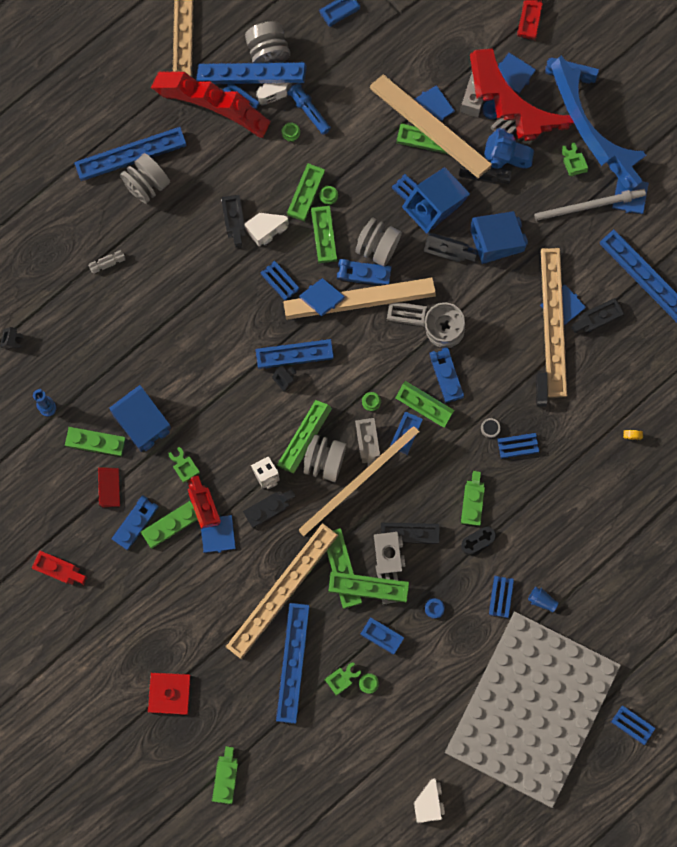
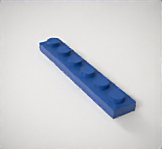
(252, 73)
(129, 153)
(641, 272)
(292, 663)

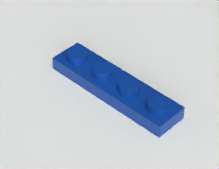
(294, 354)

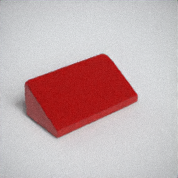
(108, 487)

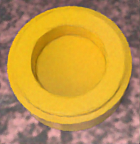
(633, 435)

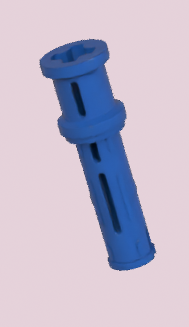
(305, 100)
(43, 402)

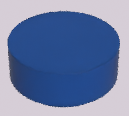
(489, 109)
(434, 608)

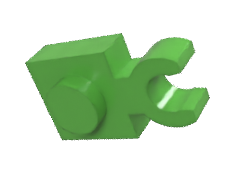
(574, 162)
(185, 467)
(340, 680)

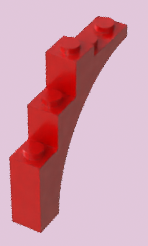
(491, 85)
(206, 94)

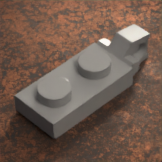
(367, 440)

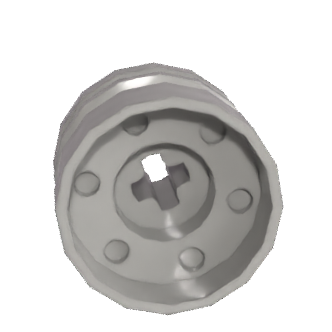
(267, 43)
(142, 180)
(378, 242)
(439, 316)
(324, 458)

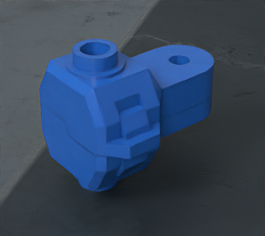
(503, 149)

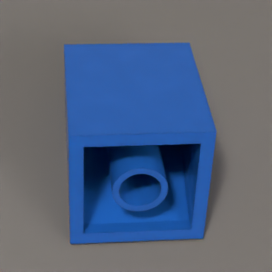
(435, 199)
(497, 236)
(140, 418)

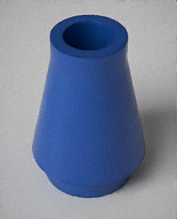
(542, 599)

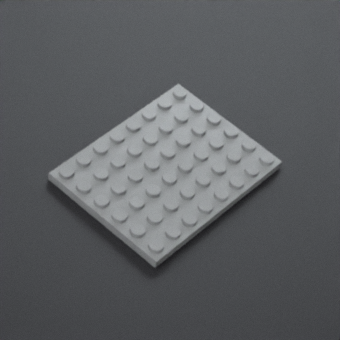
(532, 709)

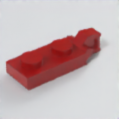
(530, 19)
(203, 503)
(57, 569)

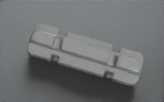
(107, 261)

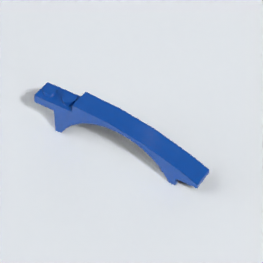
(617, 158)

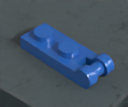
(587, 74)
(364, 273)
(446, 375)
(134, 523)

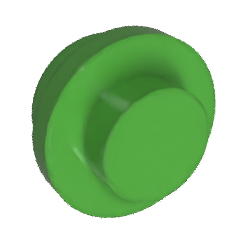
(290, 132)
(328, 195)
(371, 401)
(368, 683)

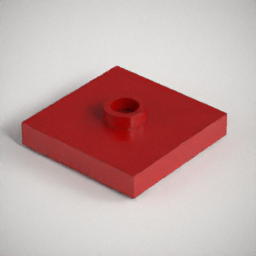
(169, 693)

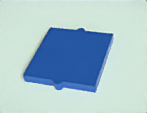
(515, 72)
(435, 103)
(636, 204)
(322, 297)
(571, 304)
(219, 537)

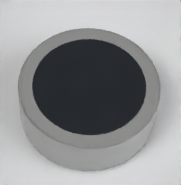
(490, 428)

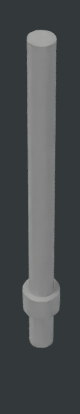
(625, 196)

